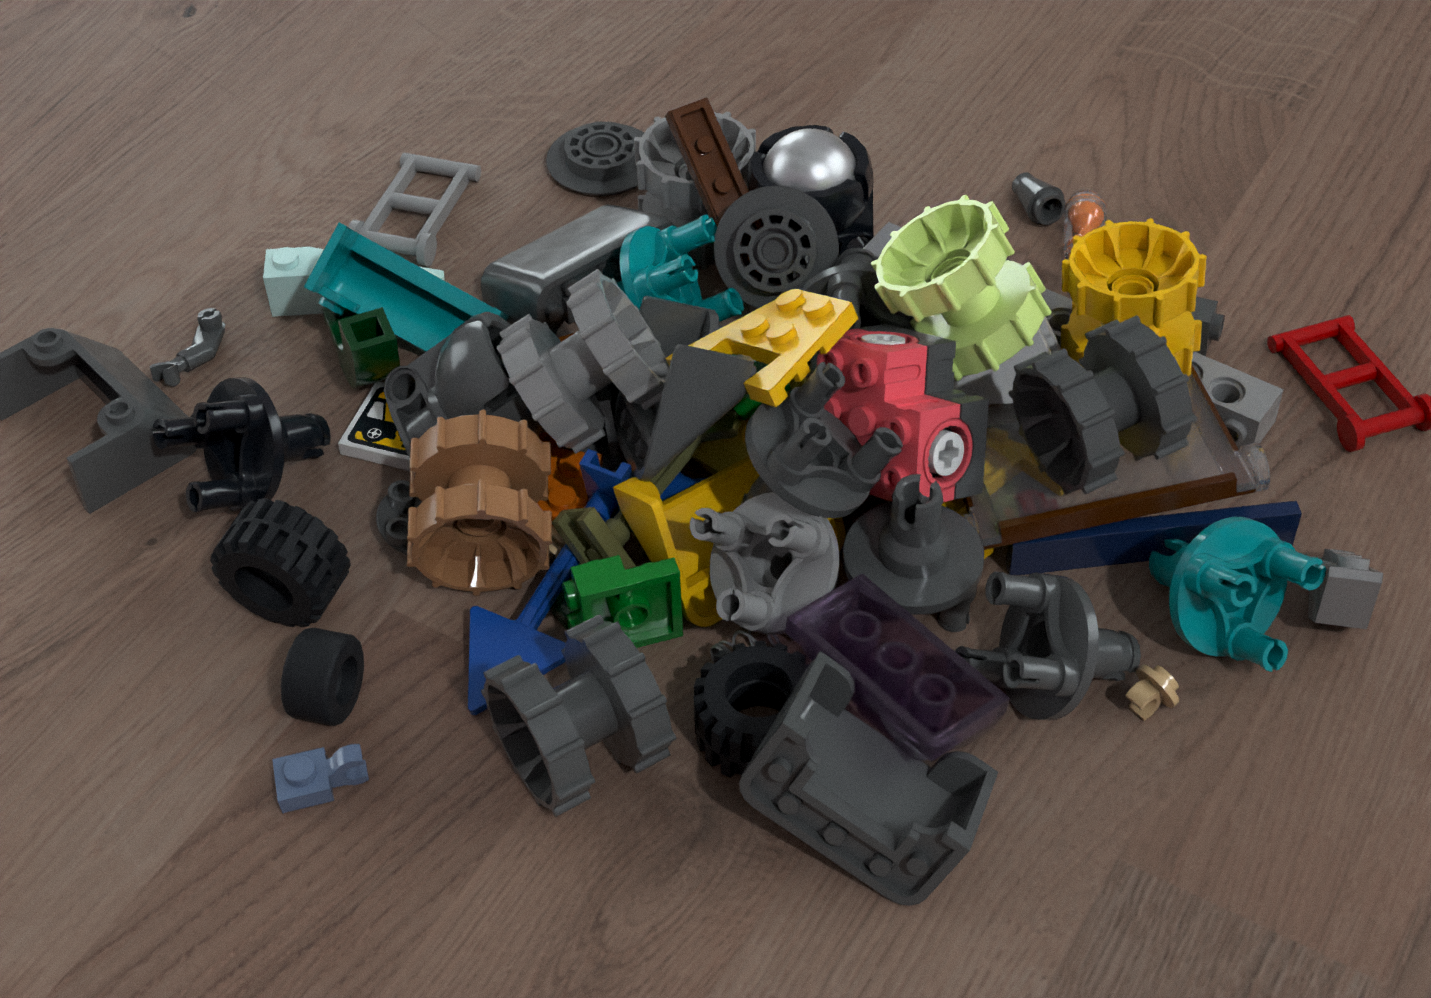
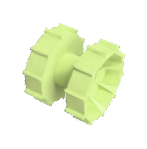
(958, 285)

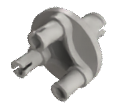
(767, 561)

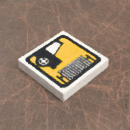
(373, 433)

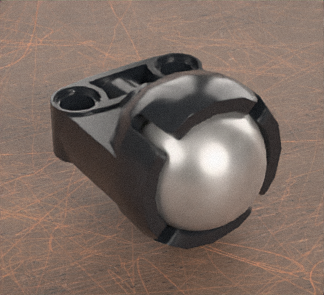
(826, 168)

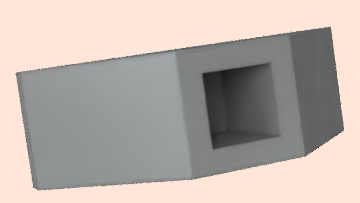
(1346, 592)

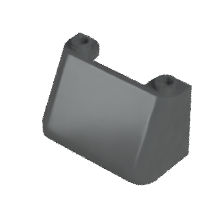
(539, 274)
(863, 794)

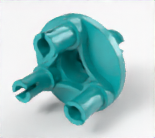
(659, 267)
(1232, 587)

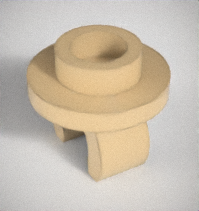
(1154, 688)

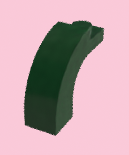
(363, 345)

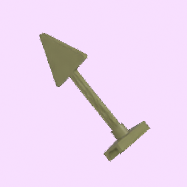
(594, 539)

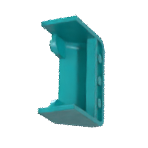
(366, 276)

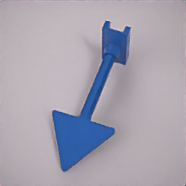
(497, 638)

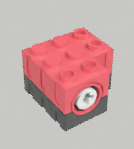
(906, 385)

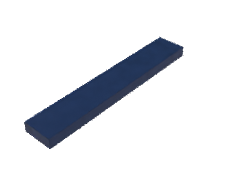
(1137, 537)

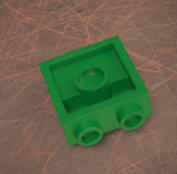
(639, 598)

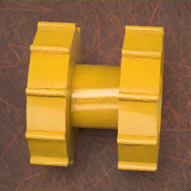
(1134, 272)

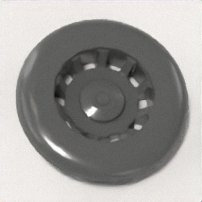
(595, 159)
(774, 247)

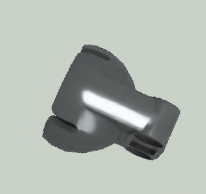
(456, 381)

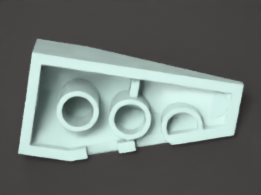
(286, 274)

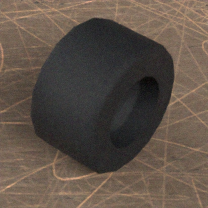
(322, 676)

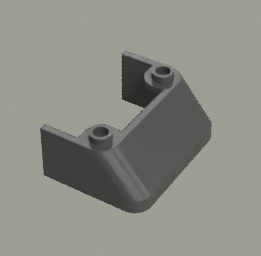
(132, 401)

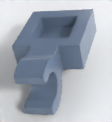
(310, 776)

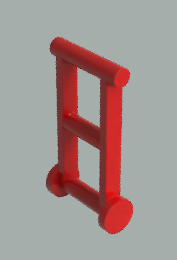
(1350, 427)

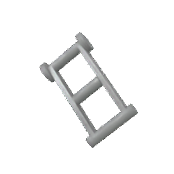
(425, 243)

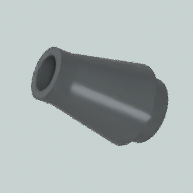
(1040, 199)

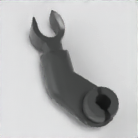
(203, 349)

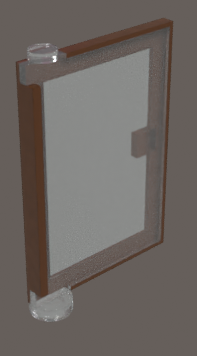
(1028, 505)

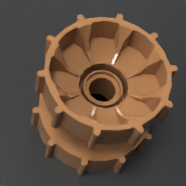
(479, 503)

